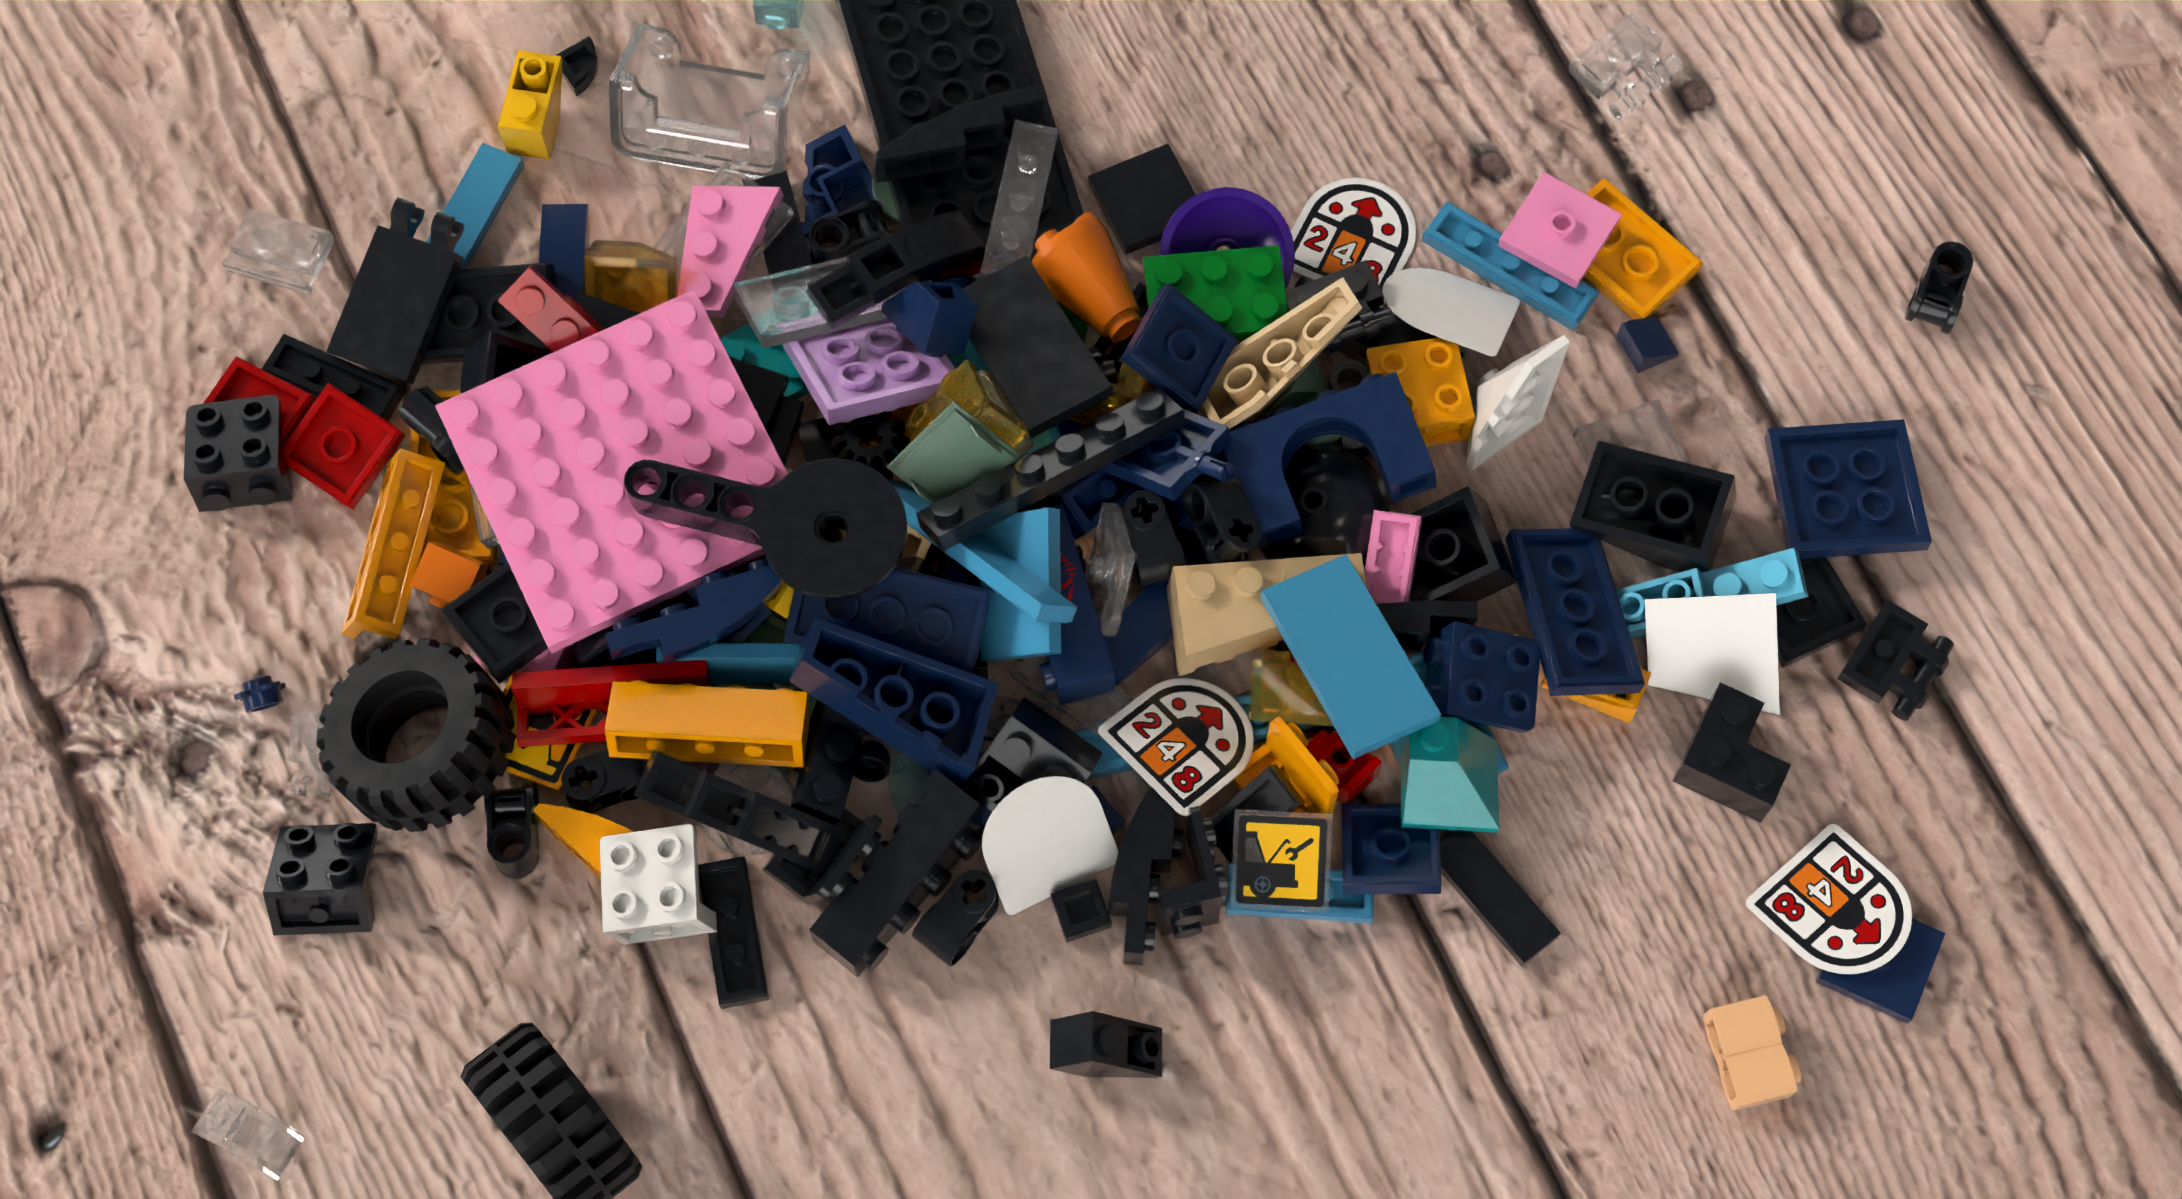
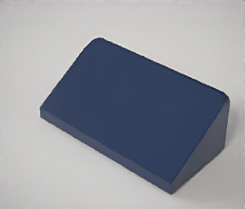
(1085, 497)

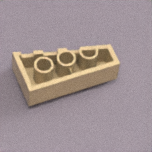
(1220, 609)

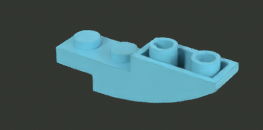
(1770, 573)

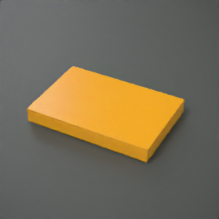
(1640, 260)

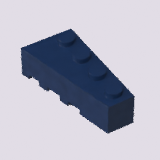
(898, 696)

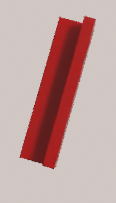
(586, 690)

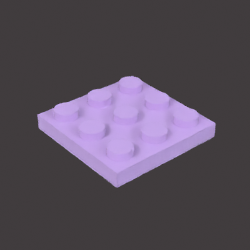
(865, 370)

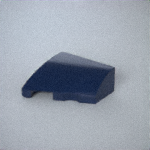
(835, 176)

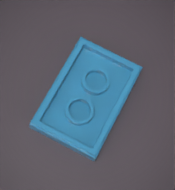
(1034, 543)

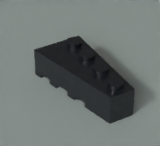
(900, 876)

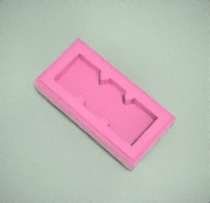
(1392, 556)

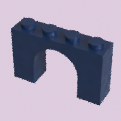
(1370, 413)

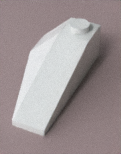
(1513, 400)

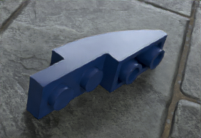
(721, 608)

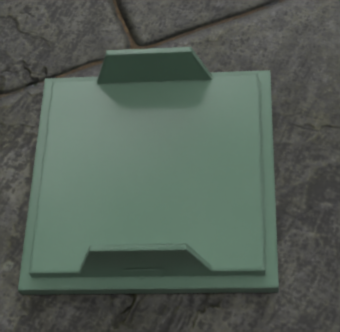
(951, 455)

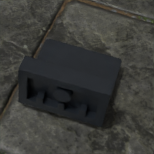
(321, 879)

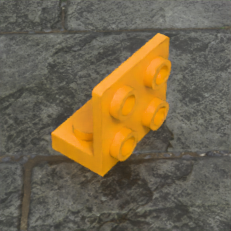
(1433, 385)

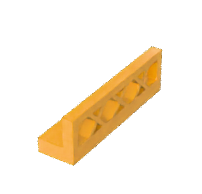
(393, 545)

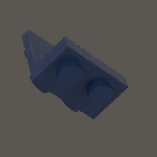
(1483, 676)

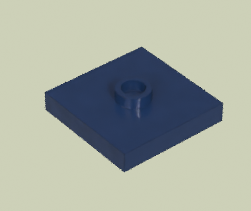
(1179, 348)
(1385, 856)
(1898, 983)

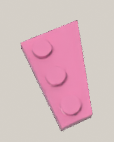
(720, 238)

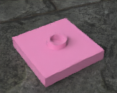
(1559, 230)

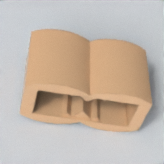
(1751, 1052)

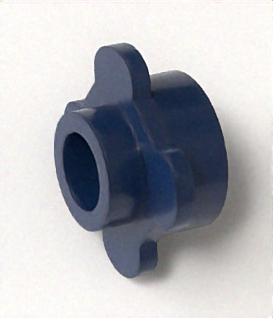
(260, 694)

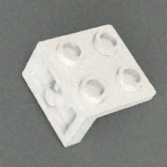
(652, 886)

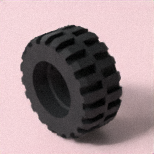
(380, 700)
(550, 1117)

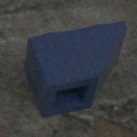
(933, 316)

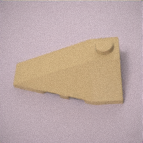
(1277, 355)

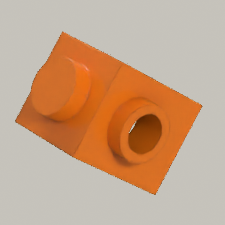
(447, 573)

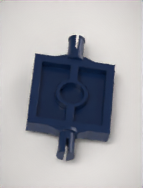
(1177, 458)

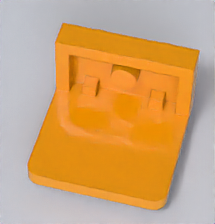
(1287, 748)

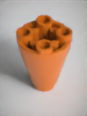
(1088, 276)

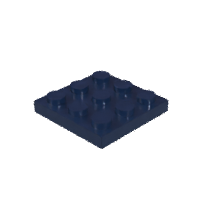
(1847, 489)

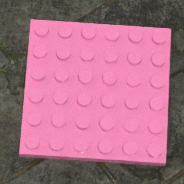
(554, 453)

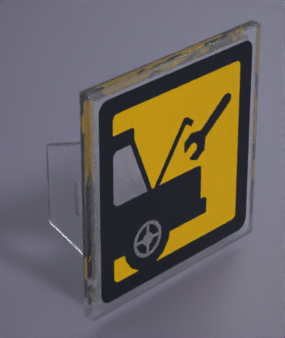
(1281, 861)

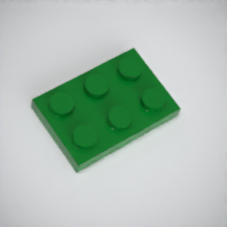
(1232, 286)

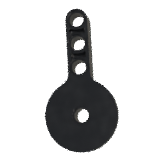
(791, 520)

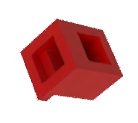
(1354, 774)

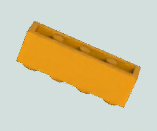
(708, 723)

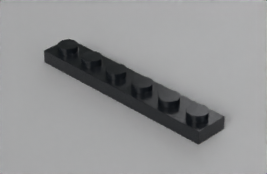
(1050, 468)

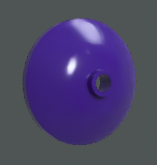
(1228, 219)

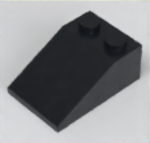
(1655, 507)
(1459, 551)

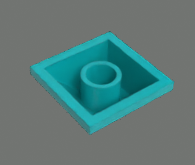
(1449, 778)

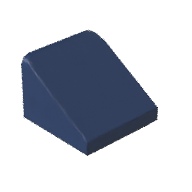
(1646, 343)

